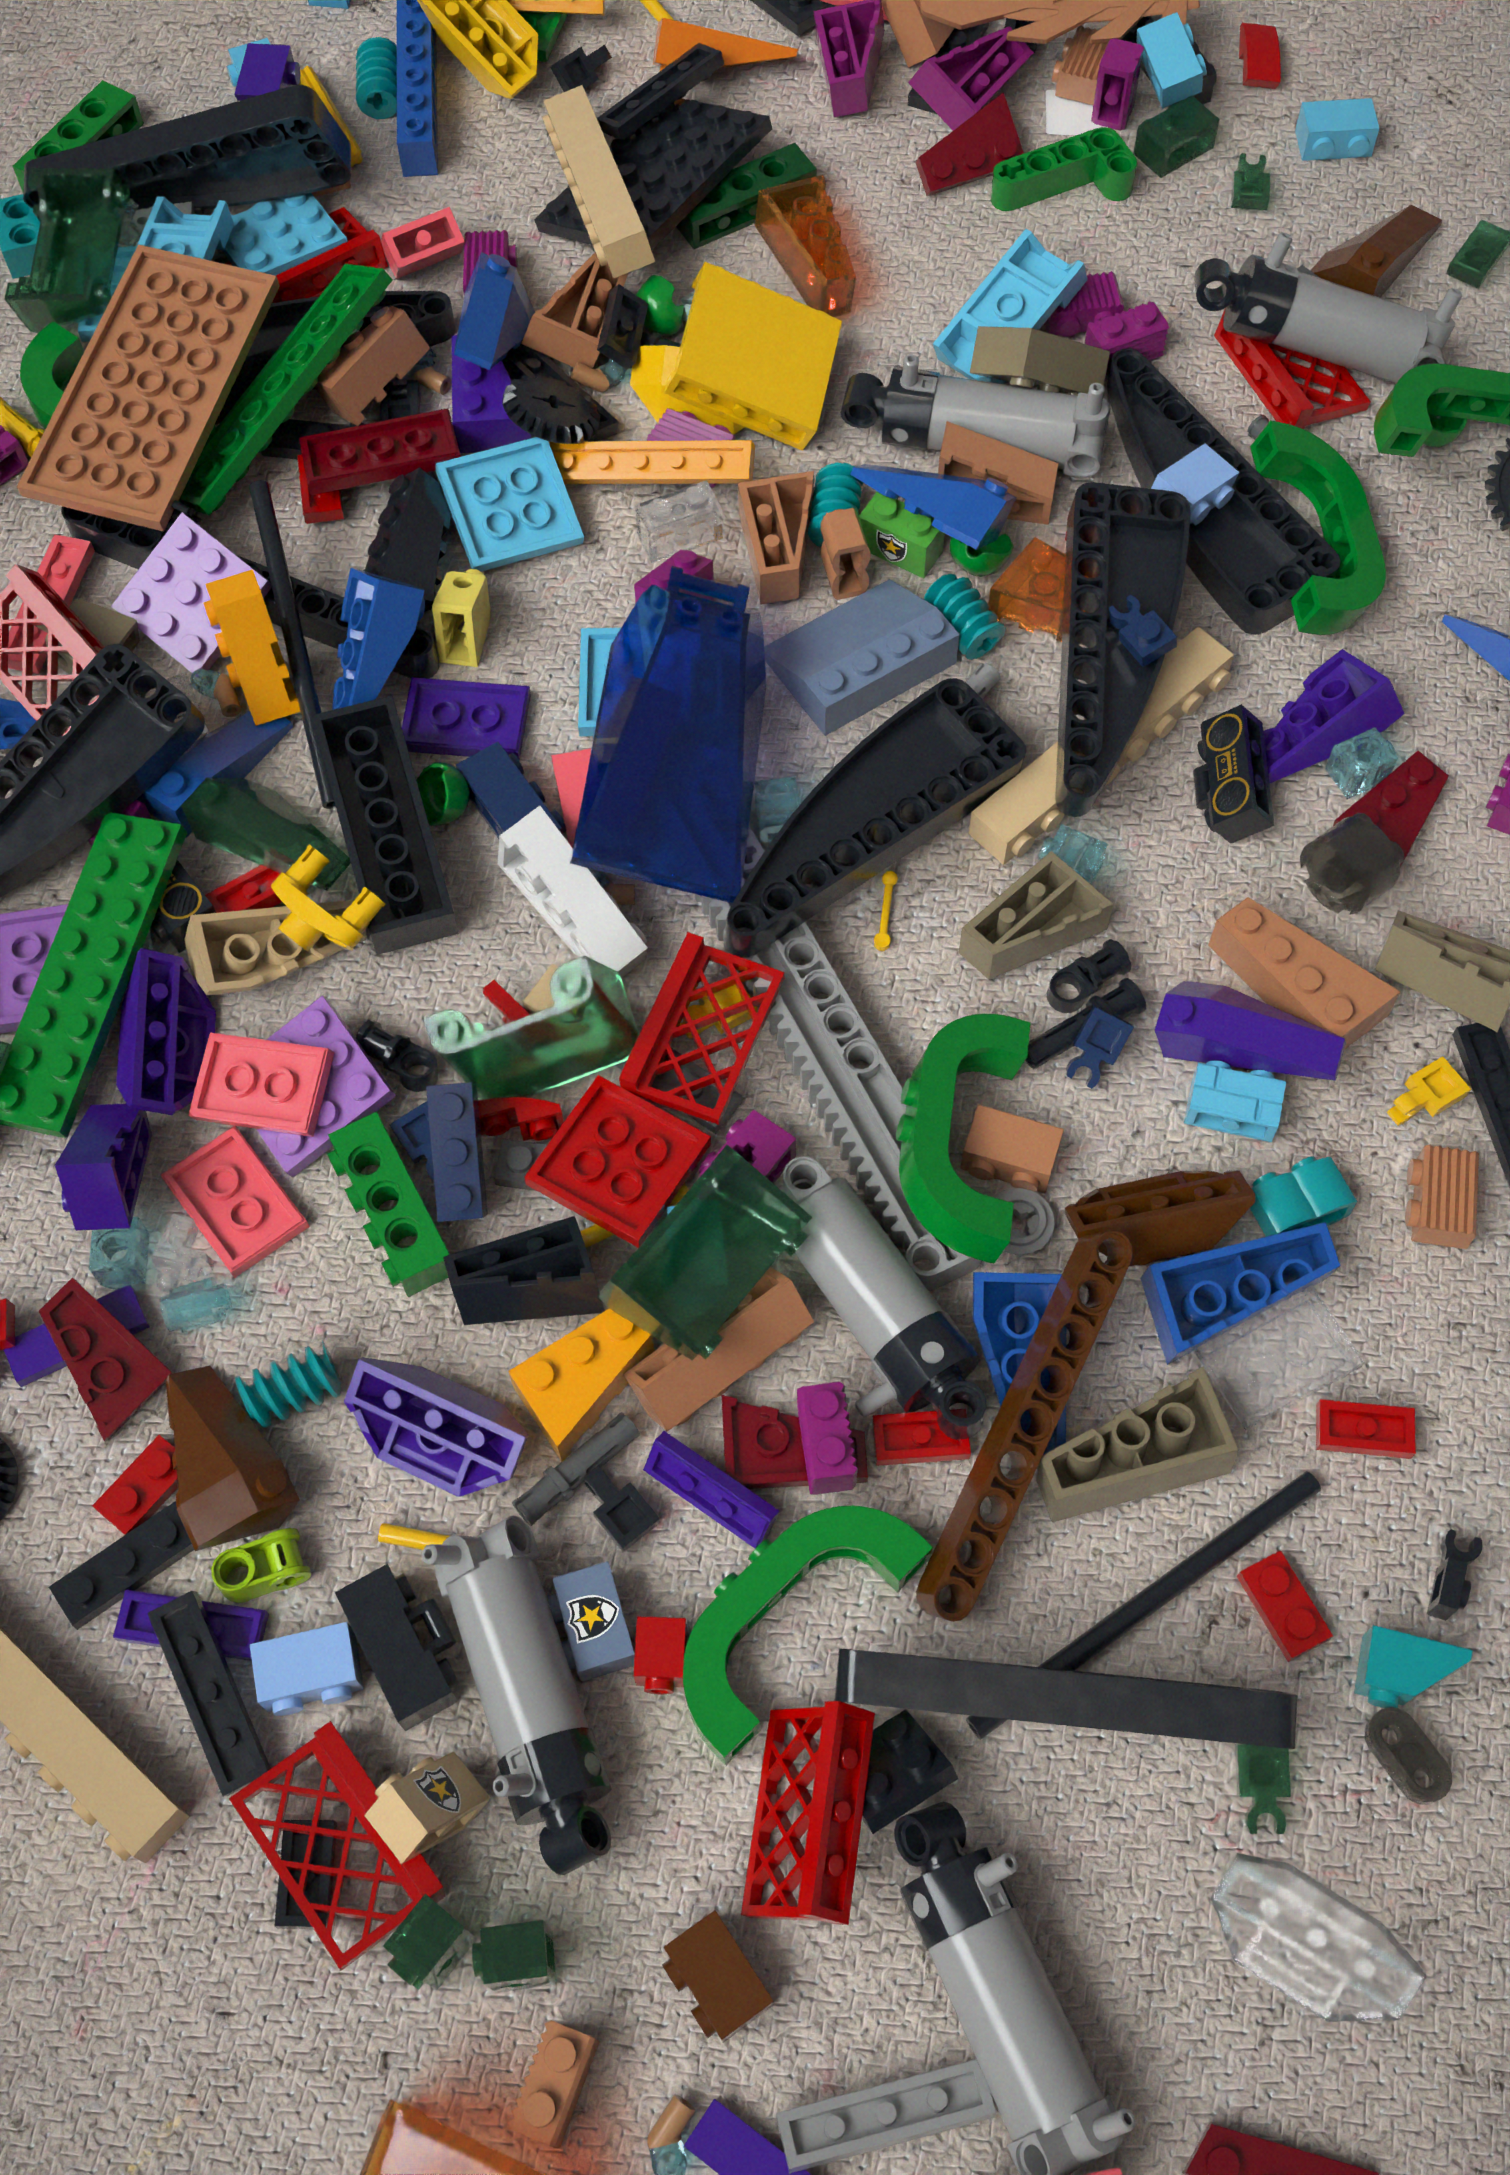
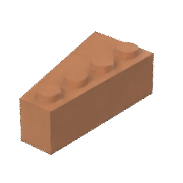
(1300, 972)

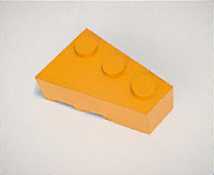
(252, 645)
(579, 1376)

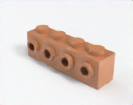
(763, 1322)

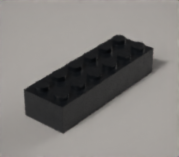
(385, 823)

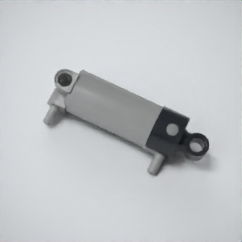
(1323, 318)
(1034, 420)
(883, 1303)
(526, 1690)
(1005, 1998)

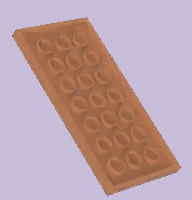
(149, 387)

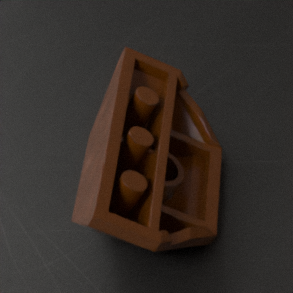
(1165, 1212)

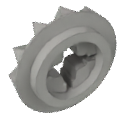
(1038, 1228)

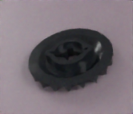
(551, 410)

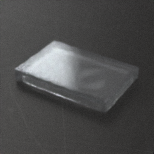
(1279, 1357)

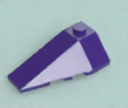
(1337, 704)
(1227, 1026)

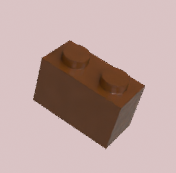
(717, 1976)

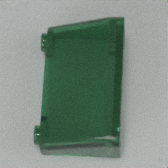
(74, 247)
(574, 1038)
(706, 1256)

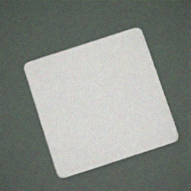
(1067, 116)

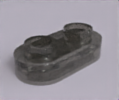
(1410, 1753)

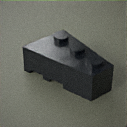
(525, 1276)

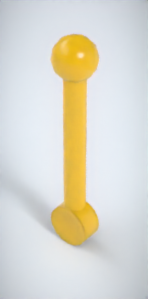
(882, 939)

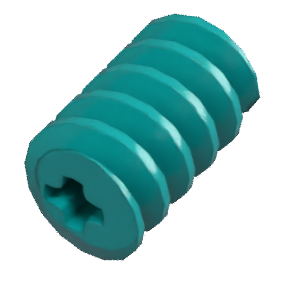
(377, 78)
(833, 491)
(967, 614)
(290, 1386)

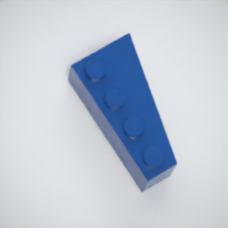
(1224, 1287)

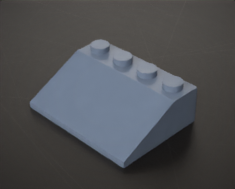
(863, 654)

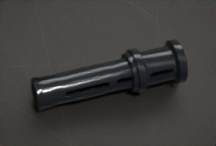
(1119, 1002)

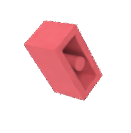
(422, 243)

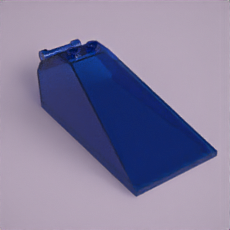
(677, 741)

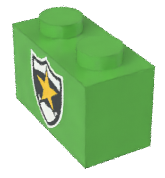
(900, 535)

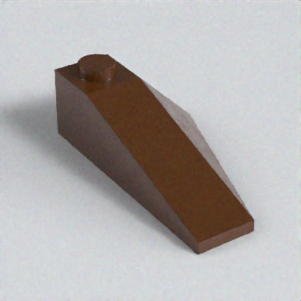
(1380, 253)
(224, 1465)

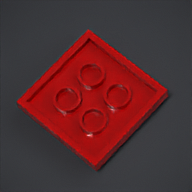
(618, 1161)

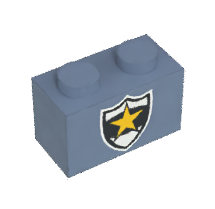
(593, 1621)

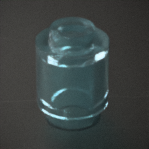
(195, 1305)

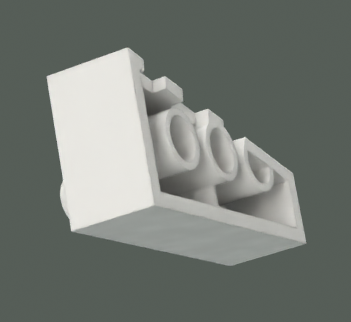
(568, 895)

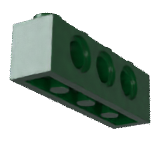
(735, 199)

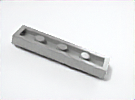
(884, 2115)

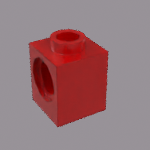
(660, 1653)

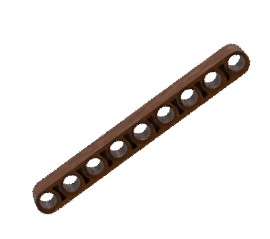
(1006, 1432)

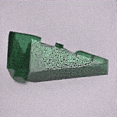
(258, 827)

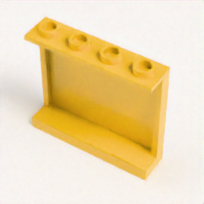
(755, 357)

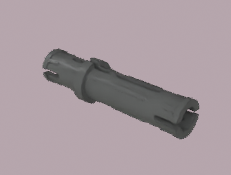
(568, 1475)

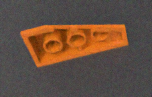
(677, 37)

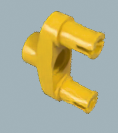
(310, 921)

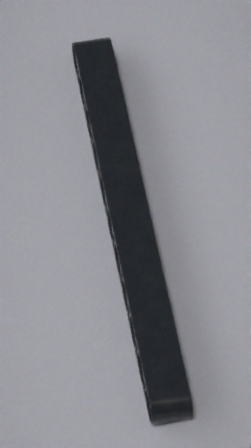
(316, 607)

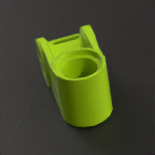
(264, 1566)

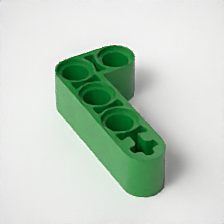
(1063, 166)

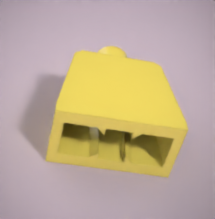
(461, 599)

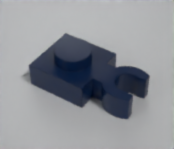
(1143, 636)
(1100, 1039)
(414, 1136)

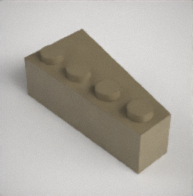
(1141, 1452)

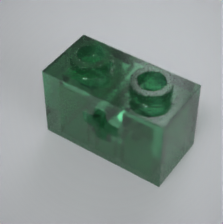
(1176, 136)
(428, 1945)
(515, 1956)

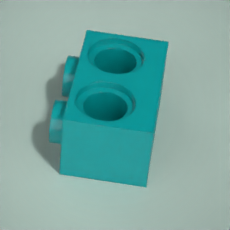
(18, 235)

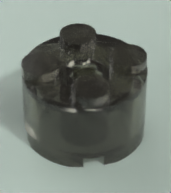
(1351, 864)

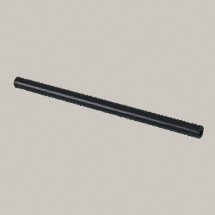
(291, 629)
(1172, 1584)

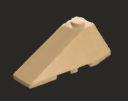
(248, 950)

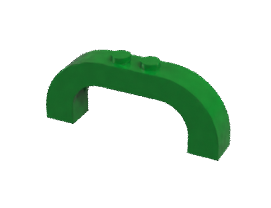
(48, 369)
(1438, 390)
(1335, 491)
(936, 1195)
(775, 1569)

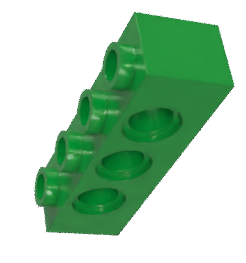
(98, 116)
(368, 1144)

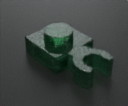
(1250, 185)
(1263, 1775)

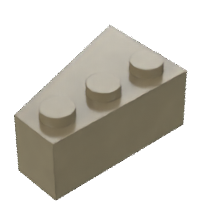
(1037, 360)
(1034, 918)
(1448, 968)

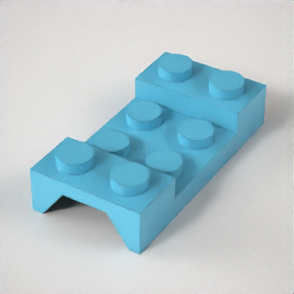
(187, 233)
(1015, 294)

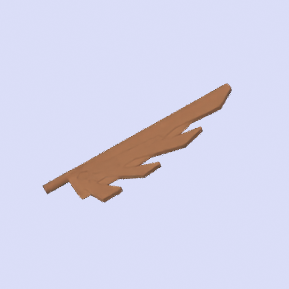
(1054, 17)

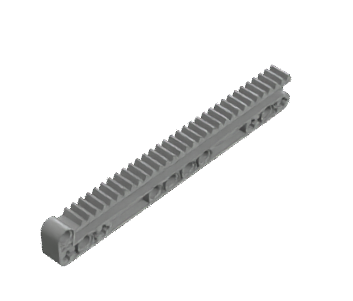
(856, 1103)

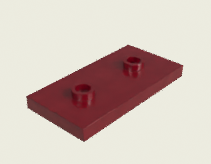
(378, 451)

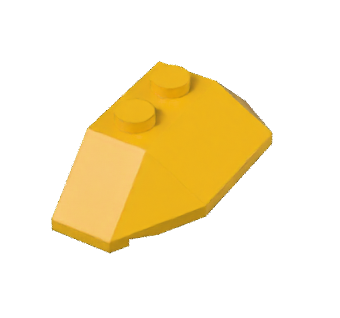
(488, 41)
(649, 381)

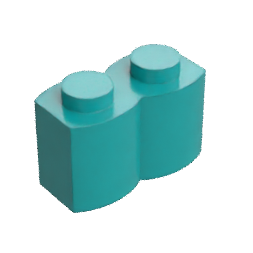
(1302, 1198)

